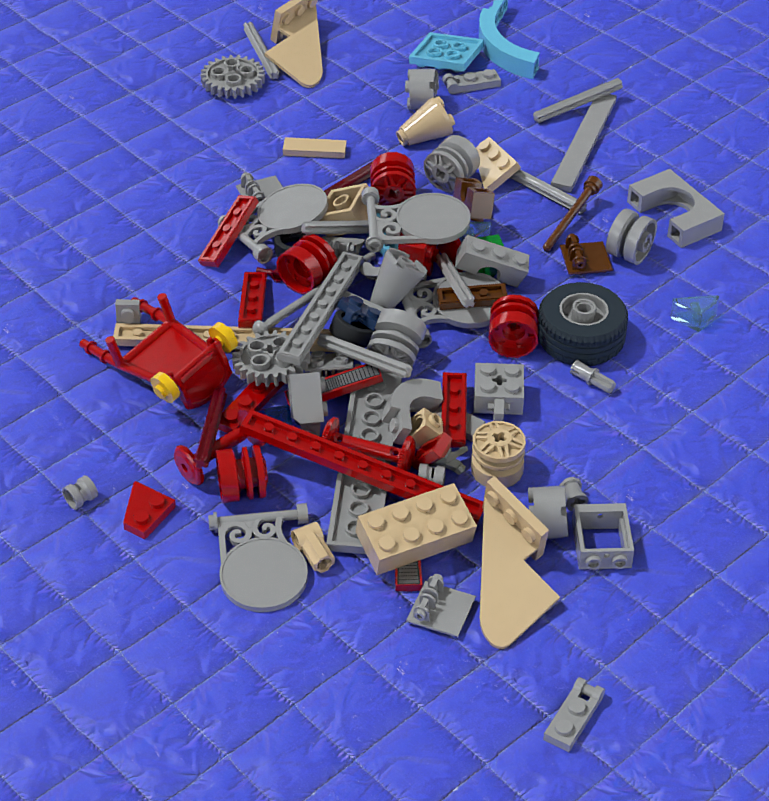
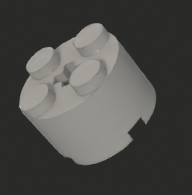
(421, 86)
(550, 509)

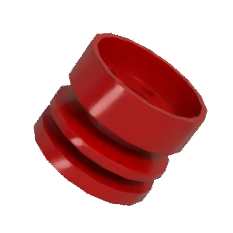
(393, 178)
(306, 263)
(513, 326)
(241, 473)

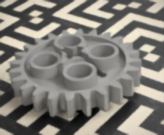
(232, 76)
(259, 361)

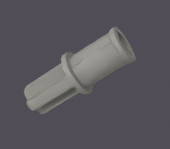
(592, 376)

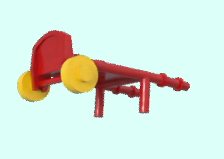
(174, 357)

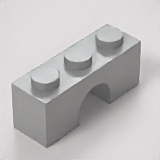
(477, 253)

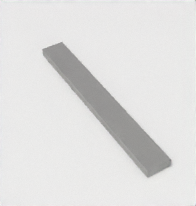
(583, 143)
(320, 309)

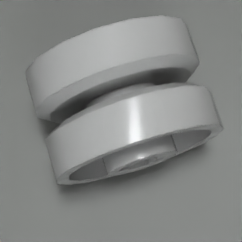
(631, 236)

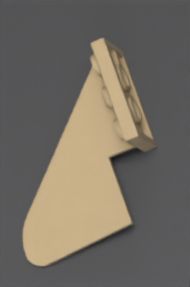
(301, 51)
(510, 589)

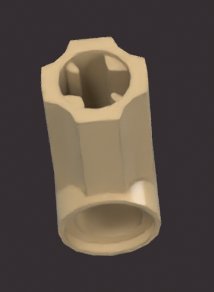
(311, 542)

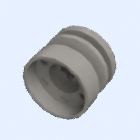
(450, 160)
(398, 335)

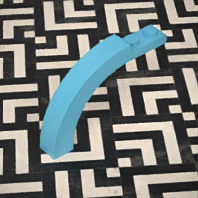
(500, 50)

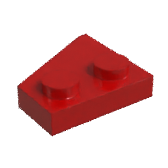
(146, 510)

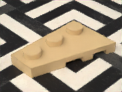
(495, 164)

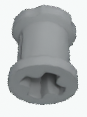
(573, 492)

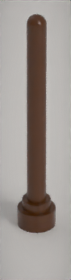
(591, 187)

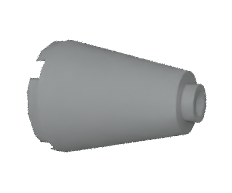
(396, 278)

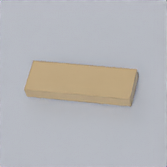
(314, 147)

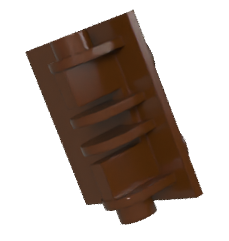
(584, 257)

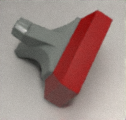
(438, 452)

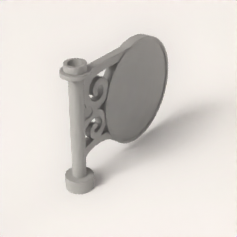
(282, 214)
(421, 218)
(463, 317)
(261, 570)

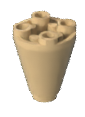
(426, 123)

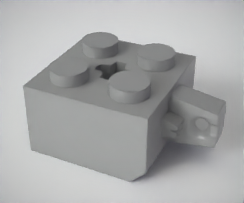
(499, 389)
(306, 400)

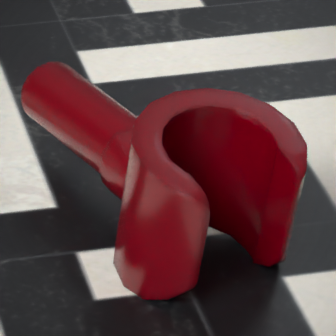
(273, 273)

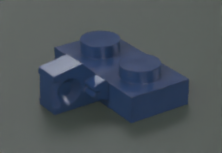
(358, 311)

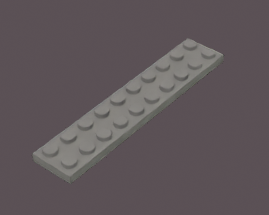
(352, 495)

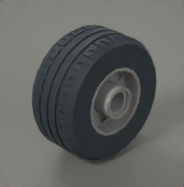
(582, 323)

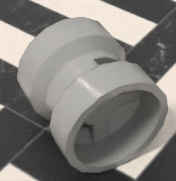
(437, 472)
(80, 492)

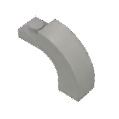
(407, 398)

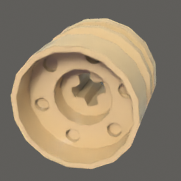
(498, 452)

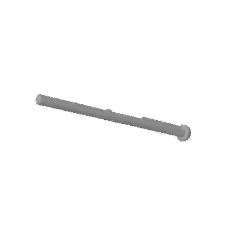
(259, 326)

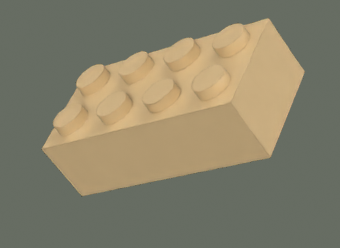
(415, 528)

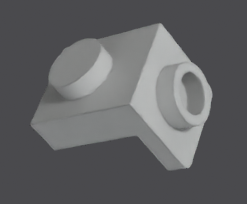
(128, 311)

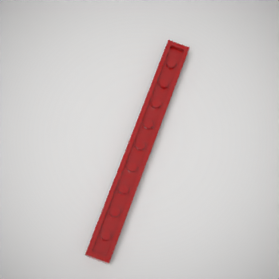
(344, 459)

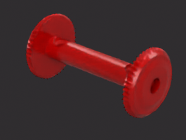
(404, 455)
(185, 458)

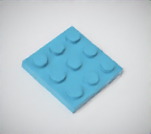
(446, 51)

